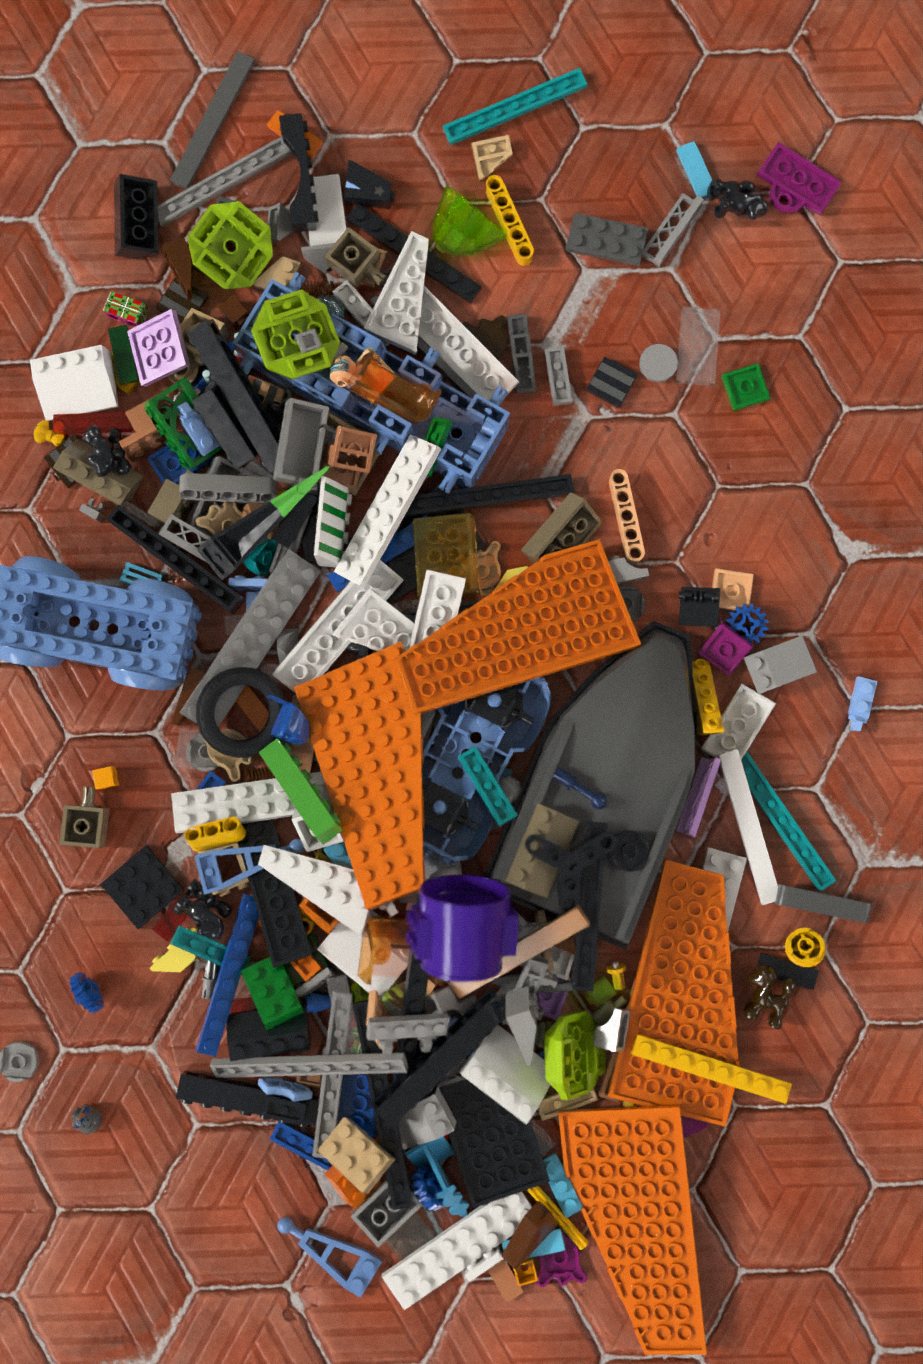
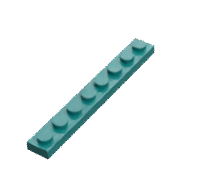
(514, 106)
(786, 826)

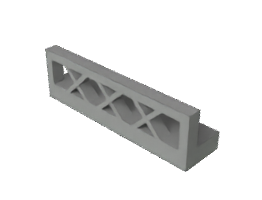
(675, 231)
(179, 541)

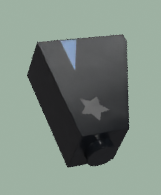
(367, 188)

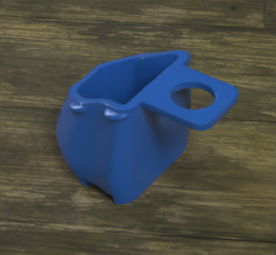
(290, 723)

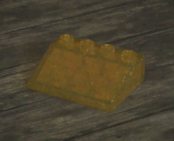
(448, 547)

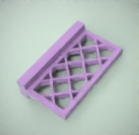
(698, 796)

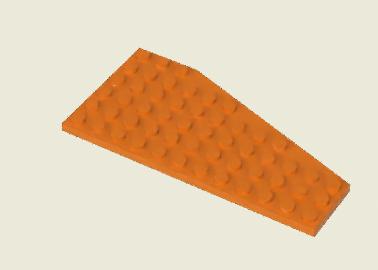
(531, 626)
(372, 770)
(682, 997)
(638, 1208)

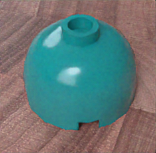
(261, 558)

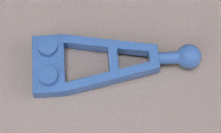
(210, 872)
(360, 1274)

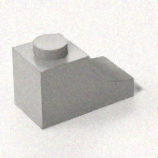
(626, 573)
(613, 1034)

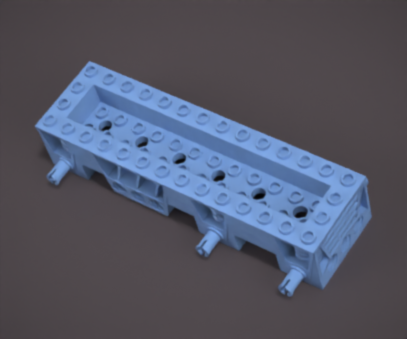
(479, 419)

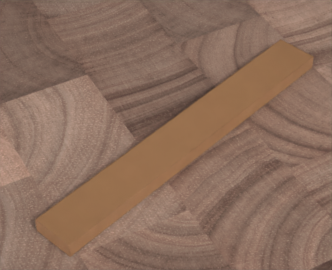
(532, 945)

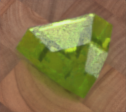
(462, 228)

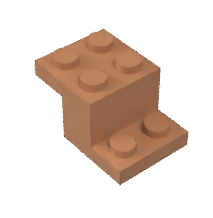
(146, 433)
(348, 456)

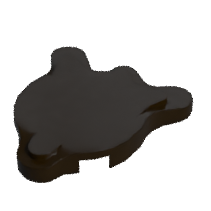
(490, 335)

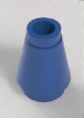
(317, 1002)

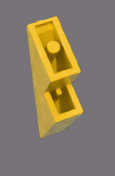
(705, 699)

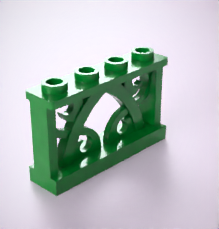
(169, 430)

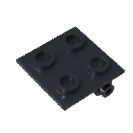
(699, 606)

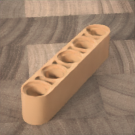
(626, 507)

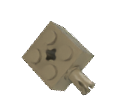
(362, 262)
(169, 502)
(87, 813)

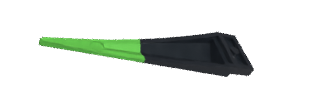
(236, 542)

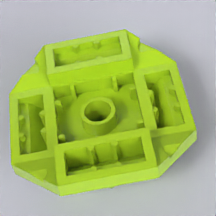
(247, 233)

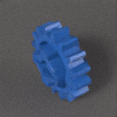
(755, 622)
(86, 992)
(426, 1187)

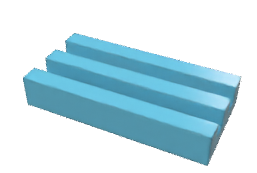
(126, 572)

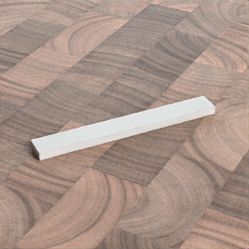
(749, 825)

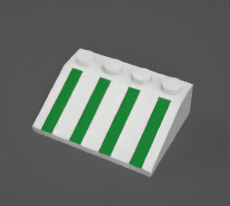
(331, 522)

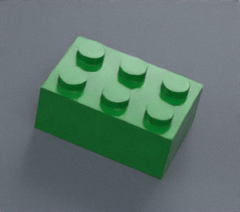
(271, 993)

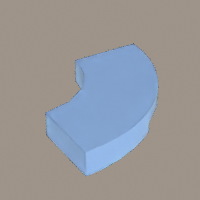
(277, 1086)

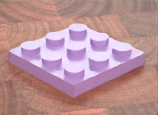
(158, 347)

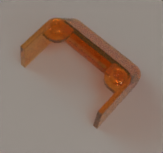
(391, 391)
(377, 940)

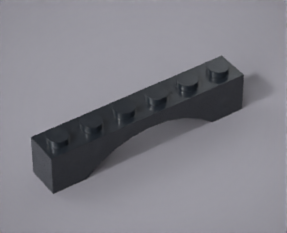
(302, 208)

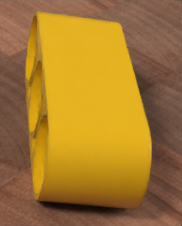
(215, 834)

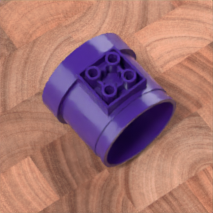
(462, 927)

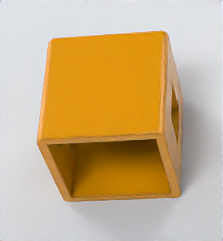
(105, 778)
(527, 1276)

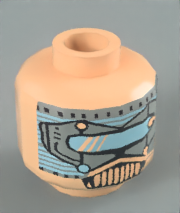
(341, 370)

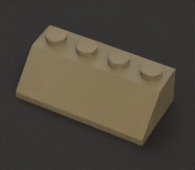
(113, 487)
(566, 527)
(530, 871)

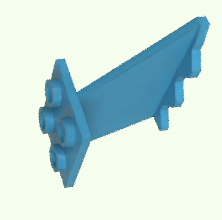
(432, 1154)

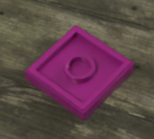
(725, 649)

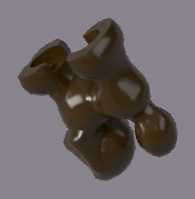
(764, 998)

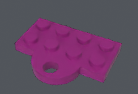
(796, 181)

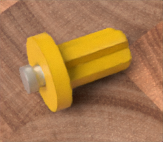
(617, 970)

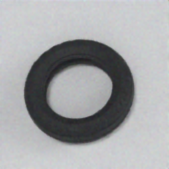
(206, 711)

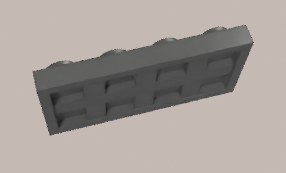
(606, 239)

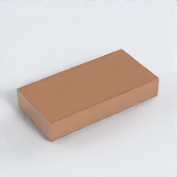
(505, 1280)

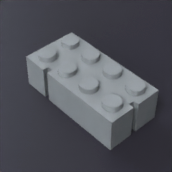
(300, 441)

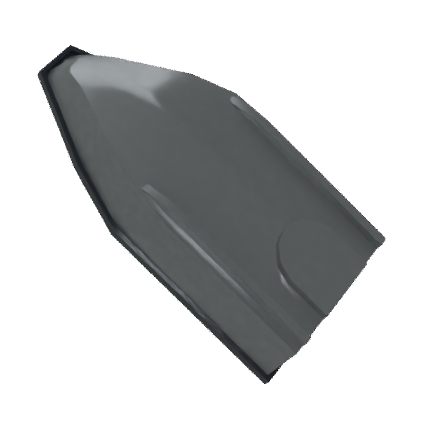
(635, 743)

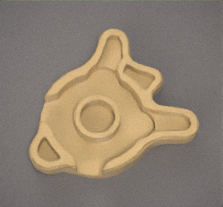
(219, 518)
(489, 568)
(229, 763)

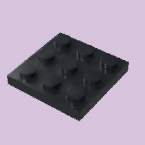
(142, 887)

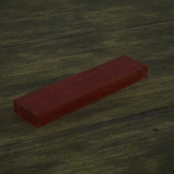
(81, 422)

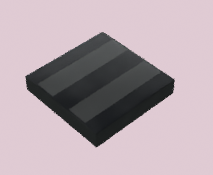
(611, 382)

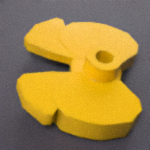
(43, 433)

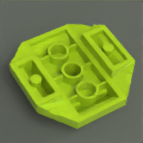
(293, 315)
(570, 1057)

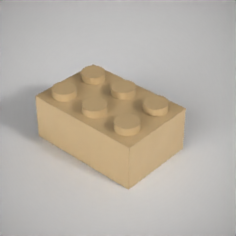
(356, 1155)

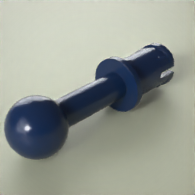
(598, 800)

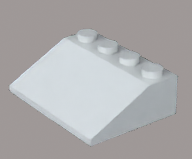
(75, 381)
(343, 950)
(502, 1074)

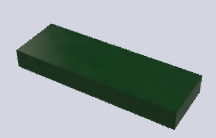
(123, 355)

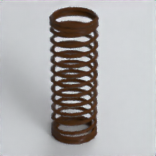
(329, 291)
(248, 777)

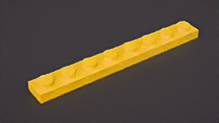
(711, 1068)

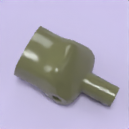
(605, 1011)

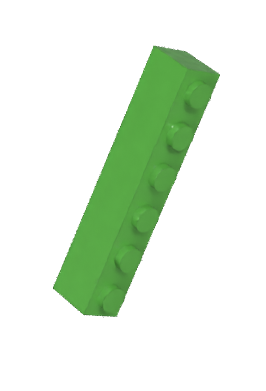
(300, 791)

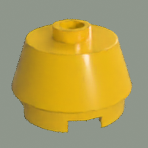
(805, 947)

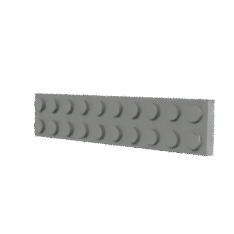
(258, 628)

